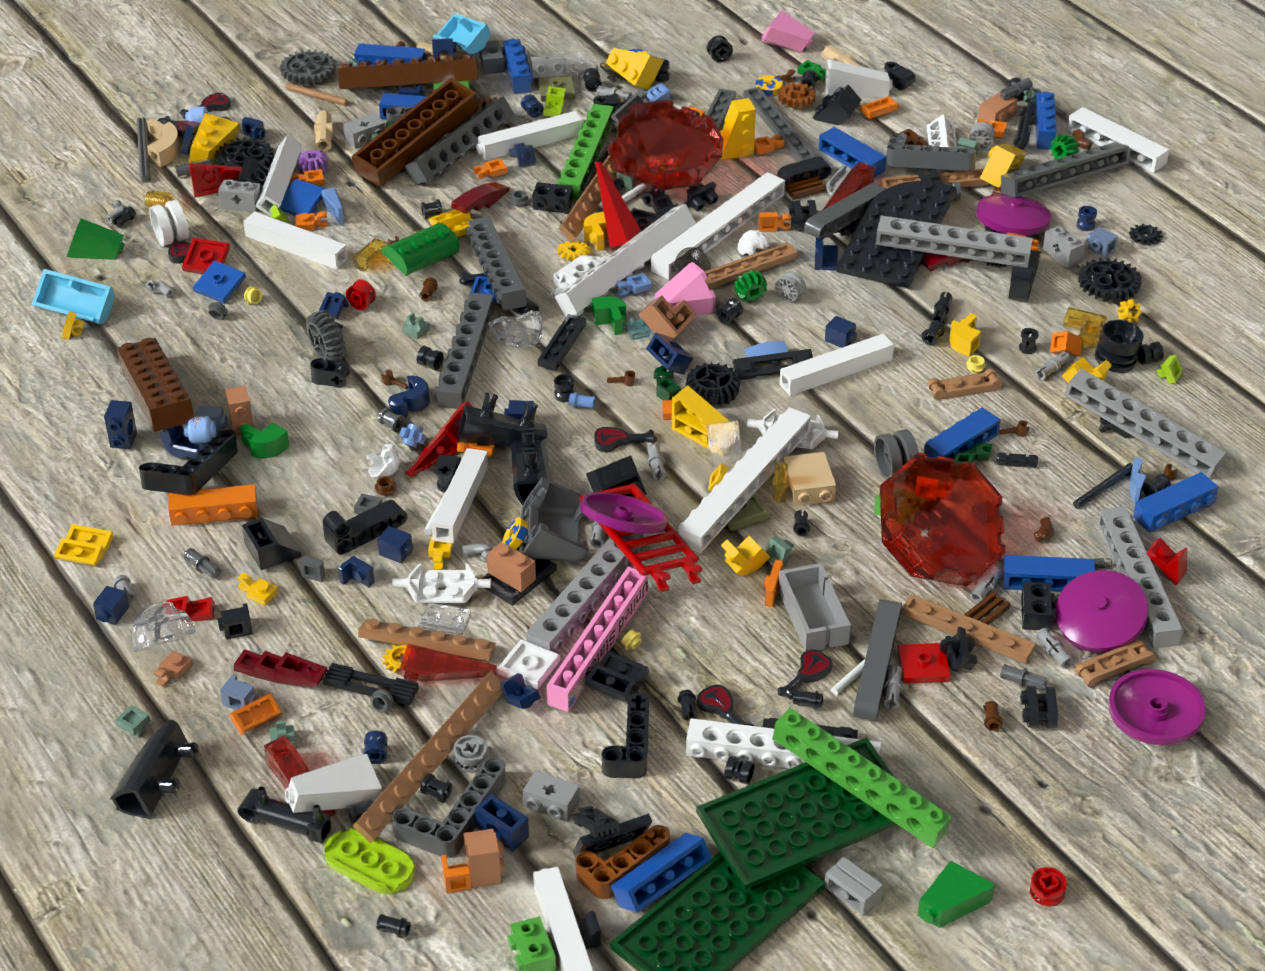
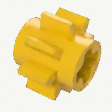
(1124, 309)

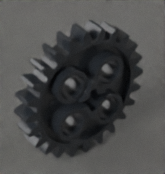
(235, 152)
(1109, 279)

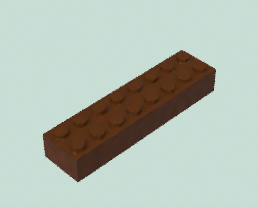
(407, 72)
(415, 132)
(155, 384)

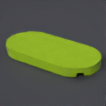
(370, 864)

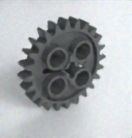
(308, 67)

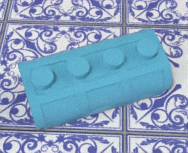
(468, 33)
(67, 293)

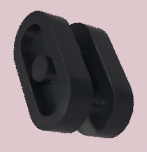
(796, 212)
(1031, 713)

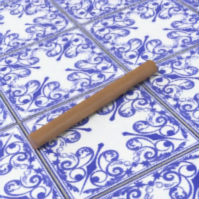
(317, 94)

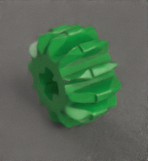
(1063, 146)
(750, 286)

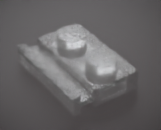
(578, 64)
(724, 443)
(445, 618)

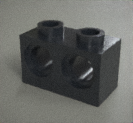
(552, 197)
(1037, 606)

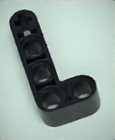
(1023, 278)
(352, 533)
(632, 759)

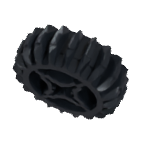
(714, 383)

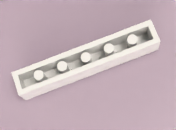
(1103, 132)

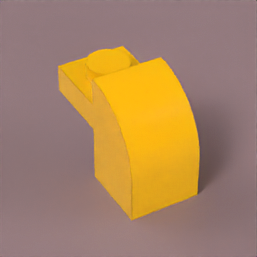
(595, 230)
(964, 335)
(1099, 371)
(746, 557)

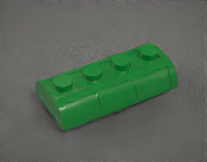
(422, 248)

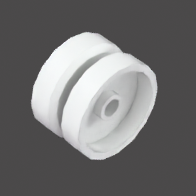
(169, 222)

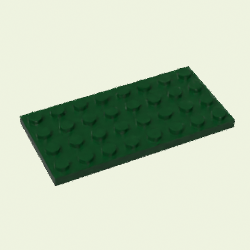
(790, 820)
(713, 920)

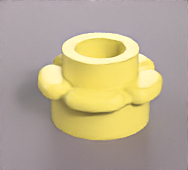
(252, 295)
(976, 364)
(631, 640)

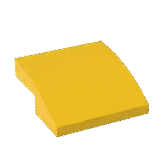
(453, 220)
(84, 545)

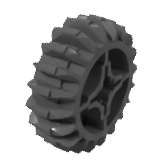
(325, 336)

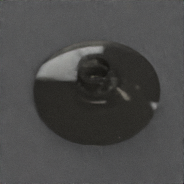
(612, 74)
(692, 255)

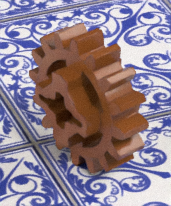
(796, 95)

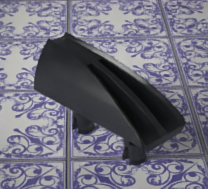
(497, 429)
(528, 464)
(152, 771)

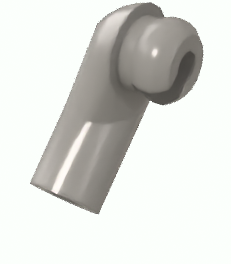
(118, 207)
(159, 287)
(476, 548)

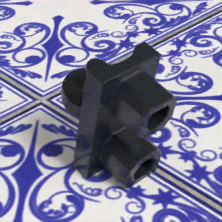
(701, 192)
(958, 650)

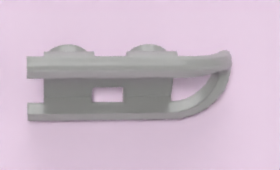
(842, 173)

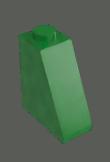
(95, 242)
(954, 895)

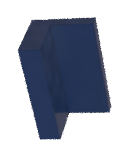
(825, 256)

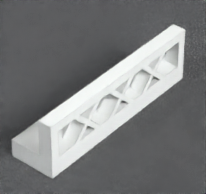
(945, 130)

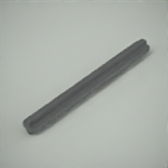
(144, 165)

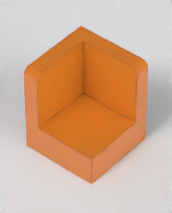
(1067, 343)
(455, 876)

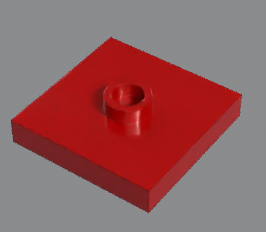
(203, 253)
(923, 663)

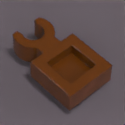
(913, 138)

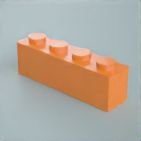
(213, 505)

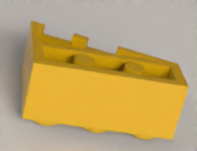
(635, 67)
(692, 415)

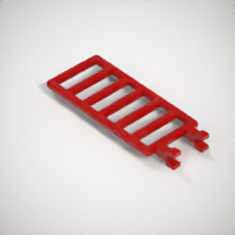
(656, 570)

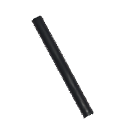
(1103, 486)

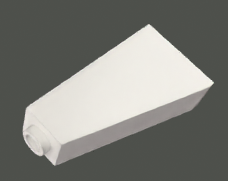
(862, 80)
(334, 786)

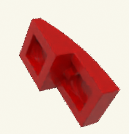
(197, 610)

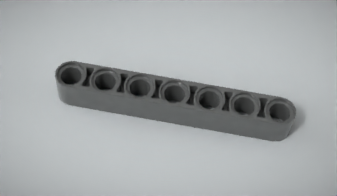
(841, 213)
(877, 660)

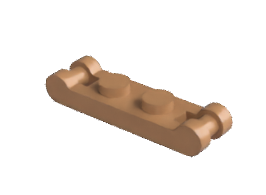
(965, 385)
(1114, 662)

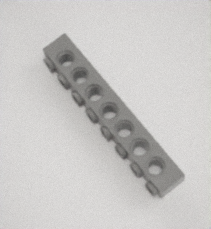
(954, 241)
(1144, 423)
(1131, 560)
(581, 596)

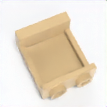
(810, 478)

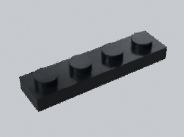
(561, 342)

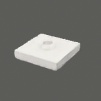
(530, 661)

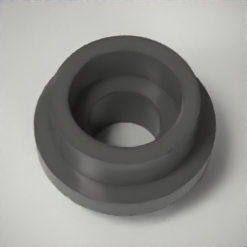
(519, 198)
(217, 310)
(382, 705)

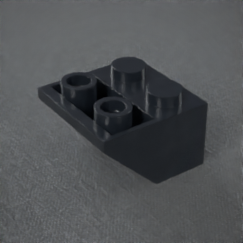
(838, 106)
(615, 475)
(269, 543)

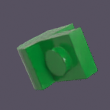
(609, 310)
(265, 443)

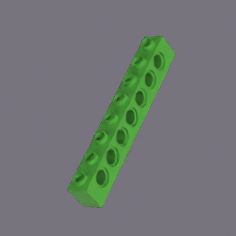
(587, 148)
(862, 778)

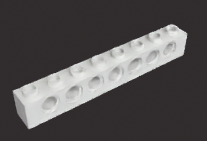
(747, 742)

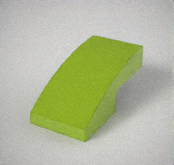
(554, 101)

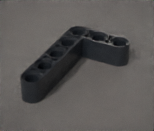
(195, 472)

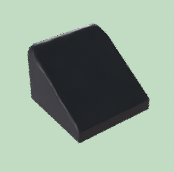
(590, 931)

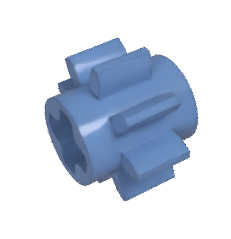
(412, 435)

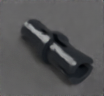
(942, 307)

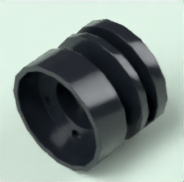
(1119, 345)

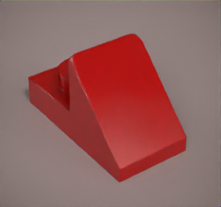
(1170, 563)

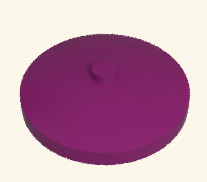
(1013, 214)
(624, 513)
(1101, 611)
(1156, 707)

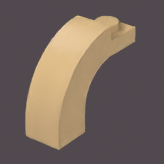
(167, 143)

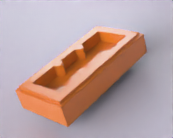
(879, 107)
(771, 583)
(255, 714)

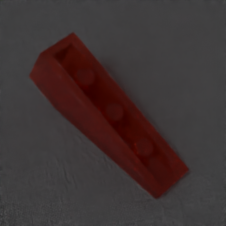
(857, 178)
(433, 665)
(286, 762)

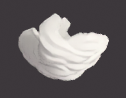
(751, 241)
(384, 464)

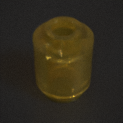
(157, 197)

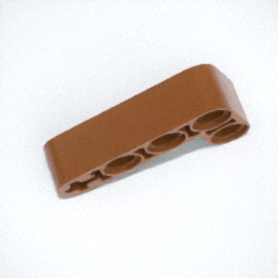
(600, 875)

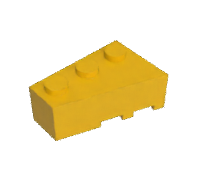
(739, 130)
(210, 136)
(1002, 160)

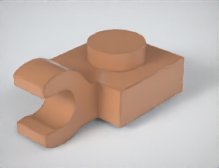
(172, 666)

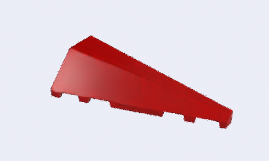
(618, 218)
(443, 443)

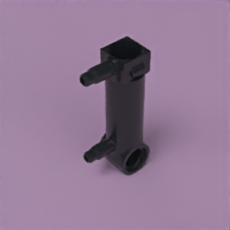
(259, 807)

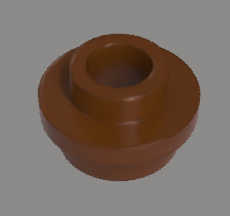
(385, 486)

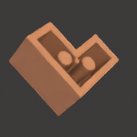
(666, 319)
(483, 857)

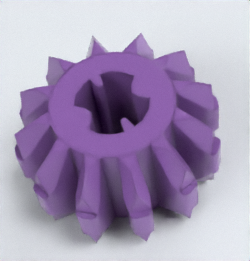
(313, 161)

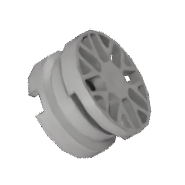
(983, 134)
(792, 285)
(470, 751)

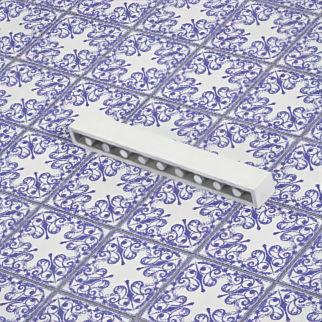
(720, 222)
(624, 261)
(744, 479)

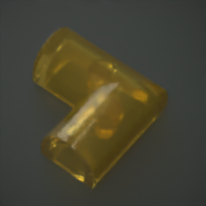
(370, 255)
(1088, 324)

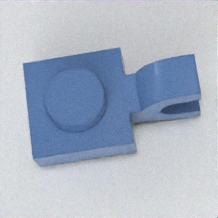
(635, 283)

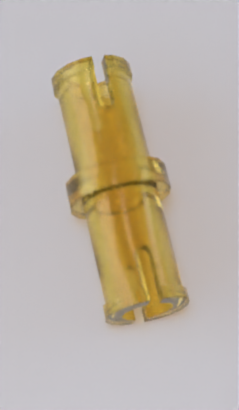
(780, 482)

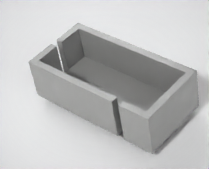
(813, 607)

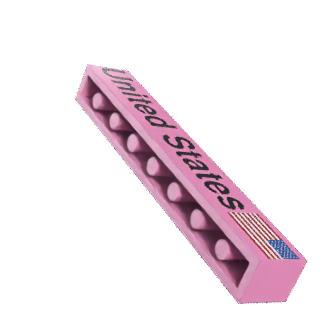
(597, 639)

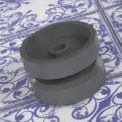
(894, 451)

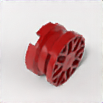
(360, 294)
(1048, 886)

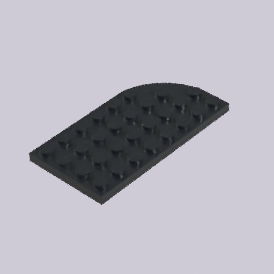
(890, 265)

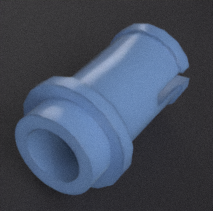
(581, 400)

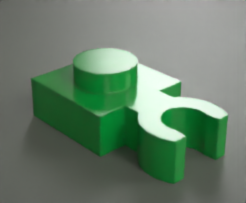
(808, 65)

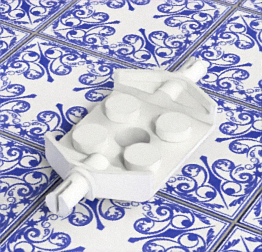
(574, 271)
(814, 437)
(424, 585)

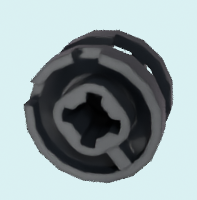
(720, 49)

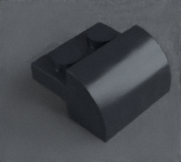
(616, 677)

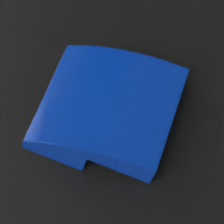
(301, 198)

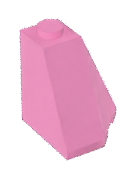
(788, 33)
(692, 288)

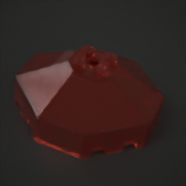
(667, 137)
(957, 511)

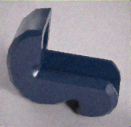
(413, 400)
(178, 444)

